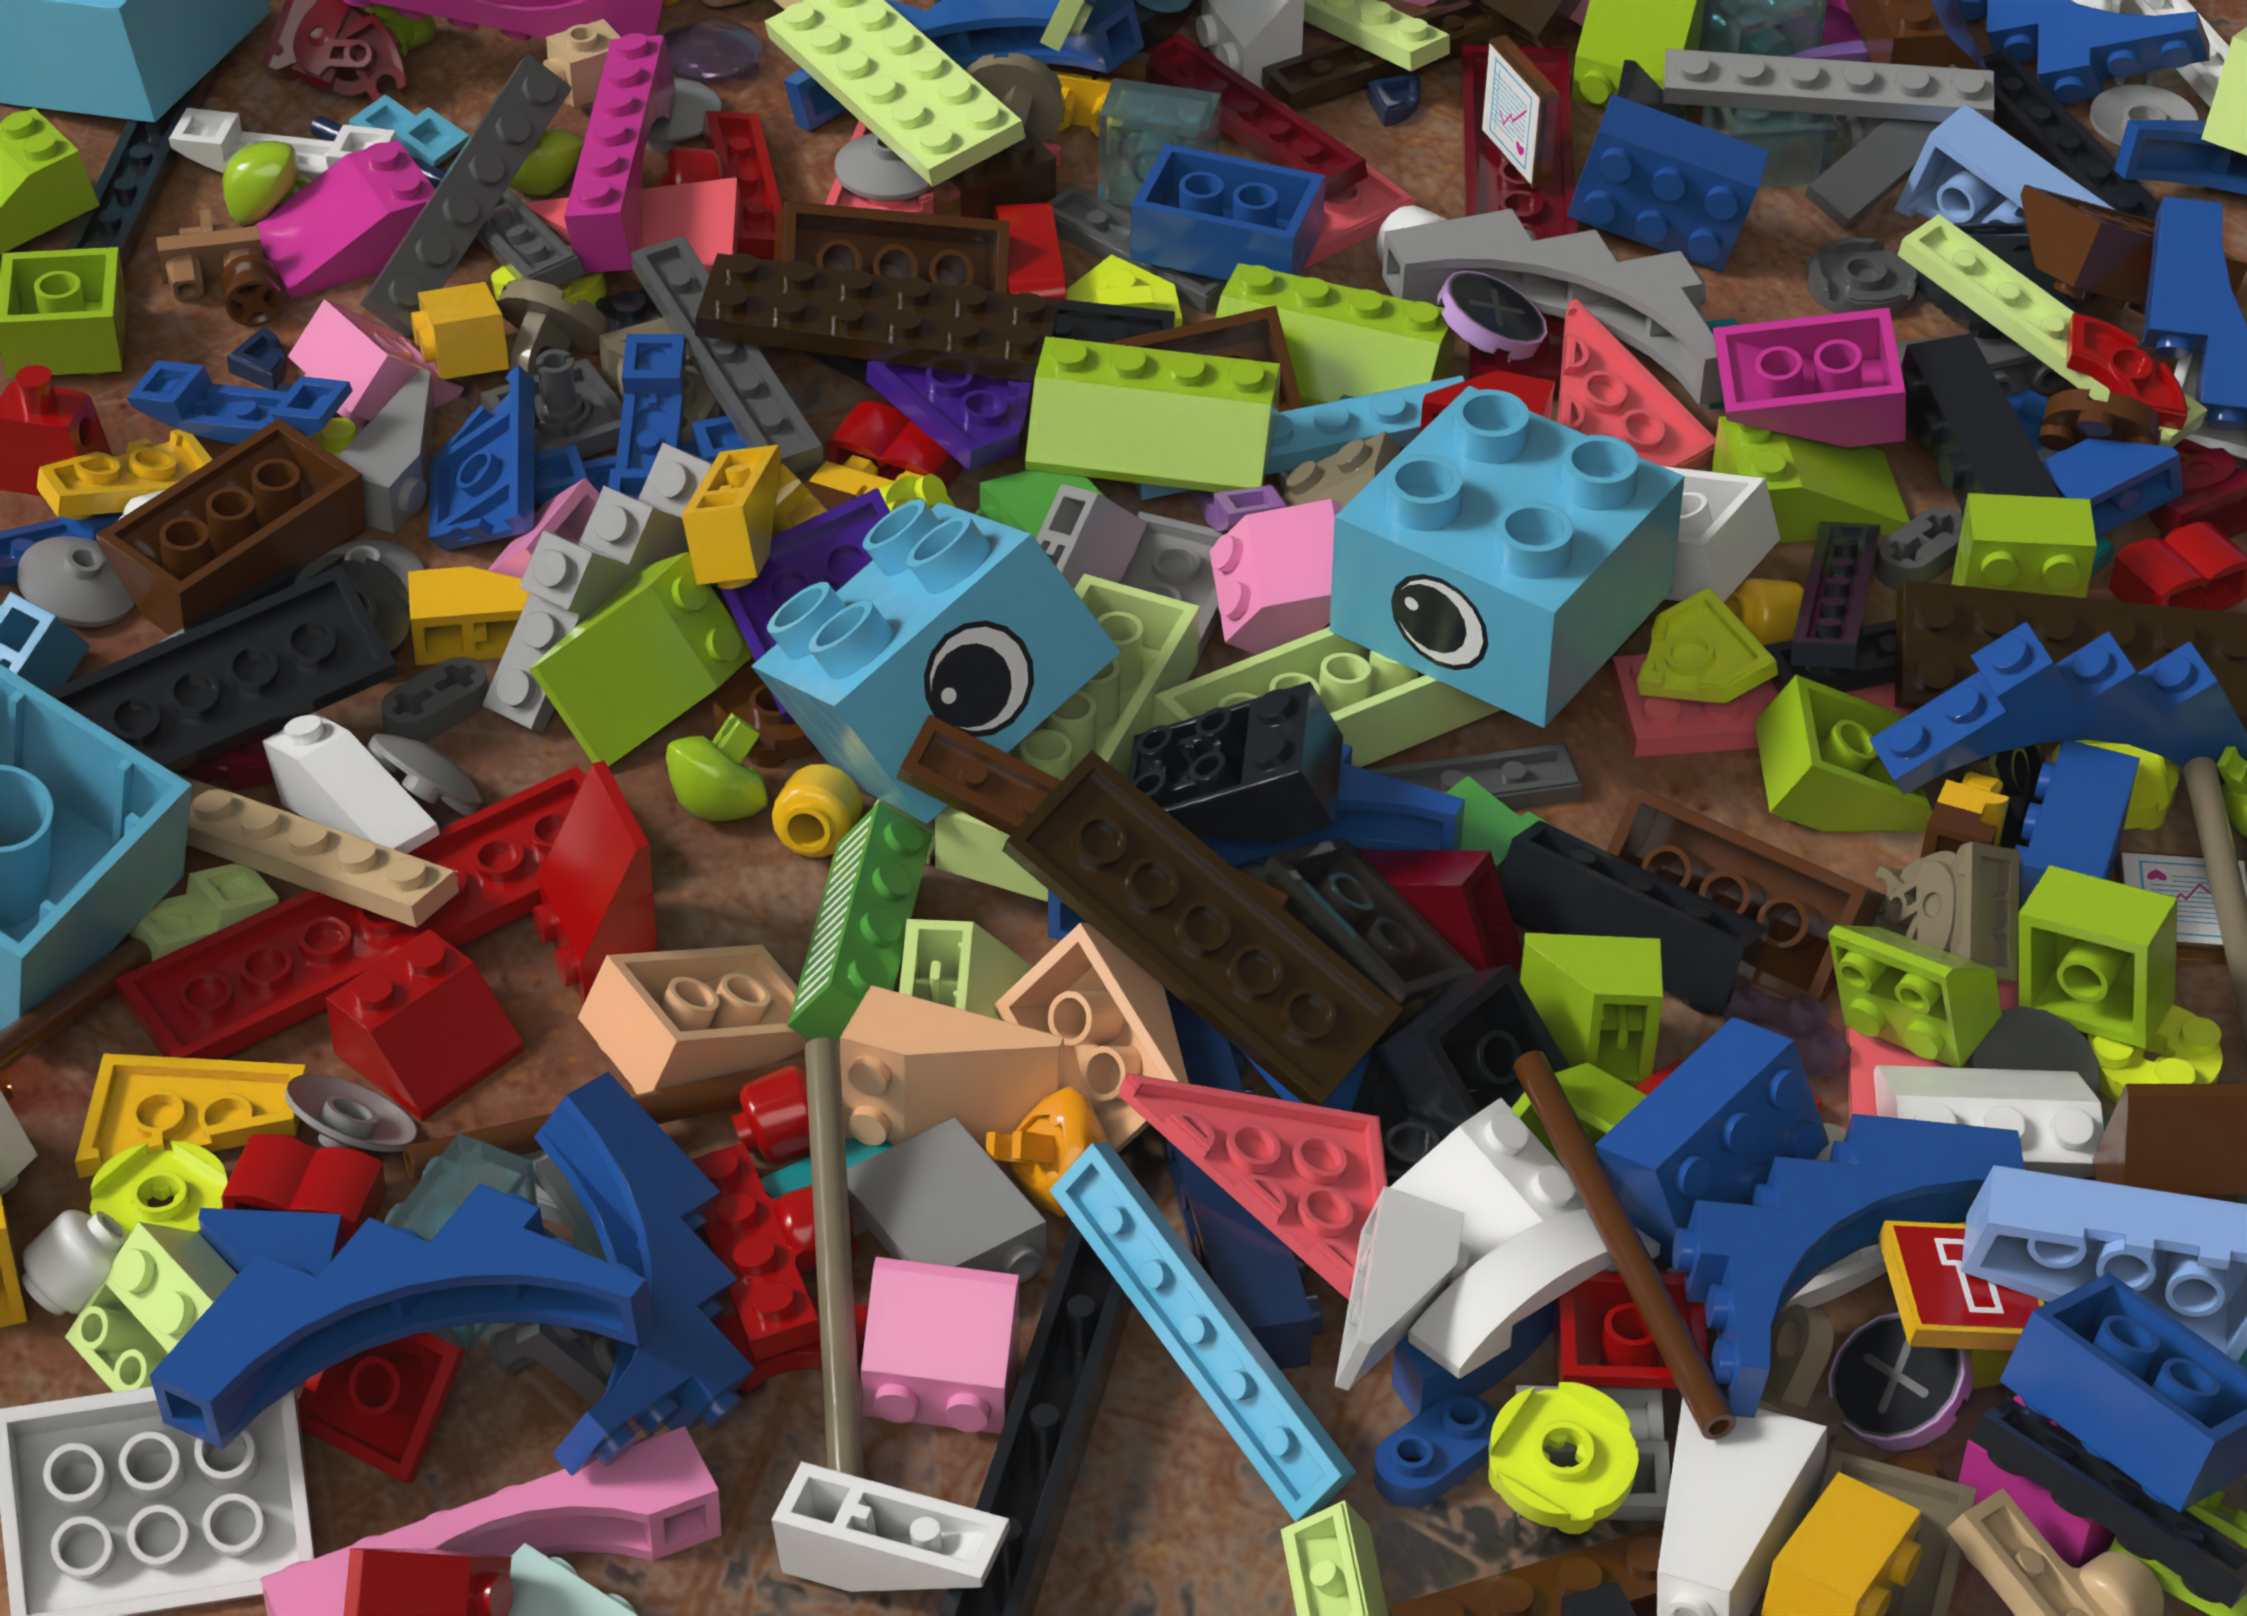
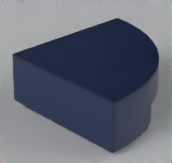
(1394, 97)
(259, 360)

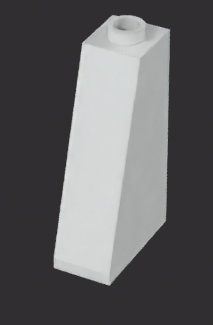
(1734, 1510)

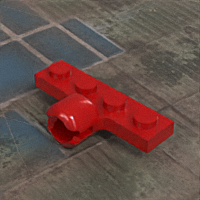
(734, 150)
(766, 1249)

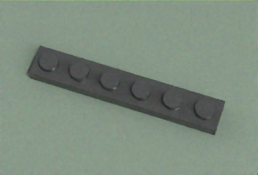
(467, 193)
(731, 369)

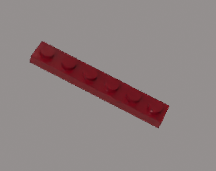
(1257, 117)

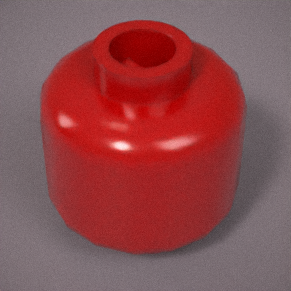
(775, 1115)

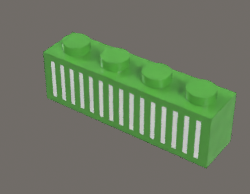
(860, 921)

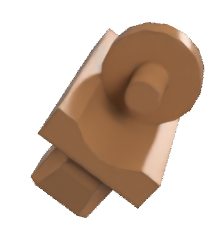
(203, 254)

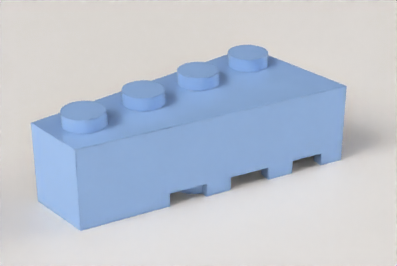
(1977, 174)
(2063, 1231)

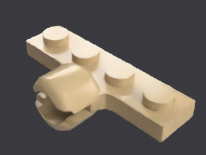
(2037, 1581)

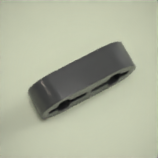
(1915, 542)
(435, 700)

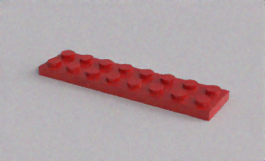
(300, 951)

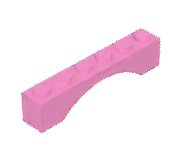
(638, 1506)

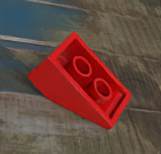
(596, 885)

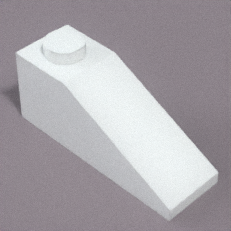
(340, 784)
(1399, 1271)
(881, 1536)

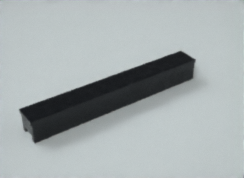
(1047, 1429)

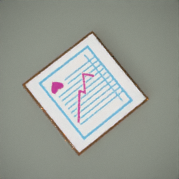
(1520, 111)
(2188, 881)

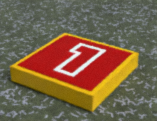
(1938, 1300)

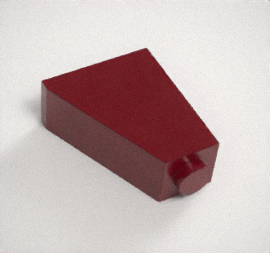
(1458, 898)

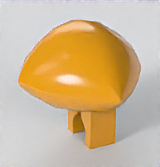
(1048, 1143)

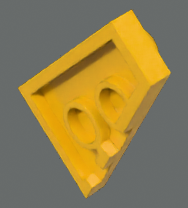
(107, 483)
(182, 1100)

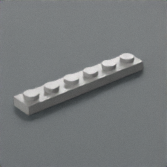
(1824, 86)

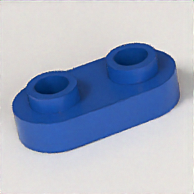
(1442, 1446)

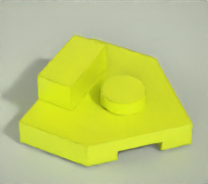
(1125, 284)
(1703, 653)

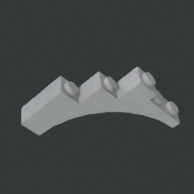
(1639, 300)
(576, 577)

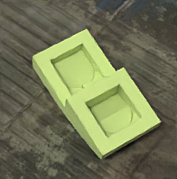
(211, 903)

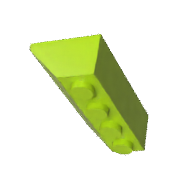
(1344, 335)
(1152, 416)

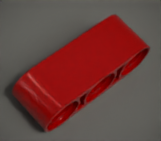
(1033, 250)

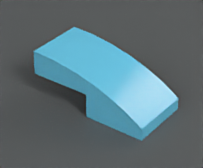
(422, 135)

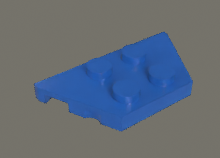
(487, 472)

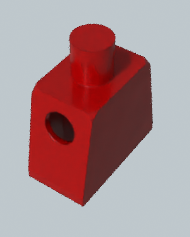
(43, 427)

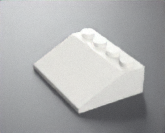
(139, 1517)

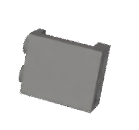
(946, 1205)

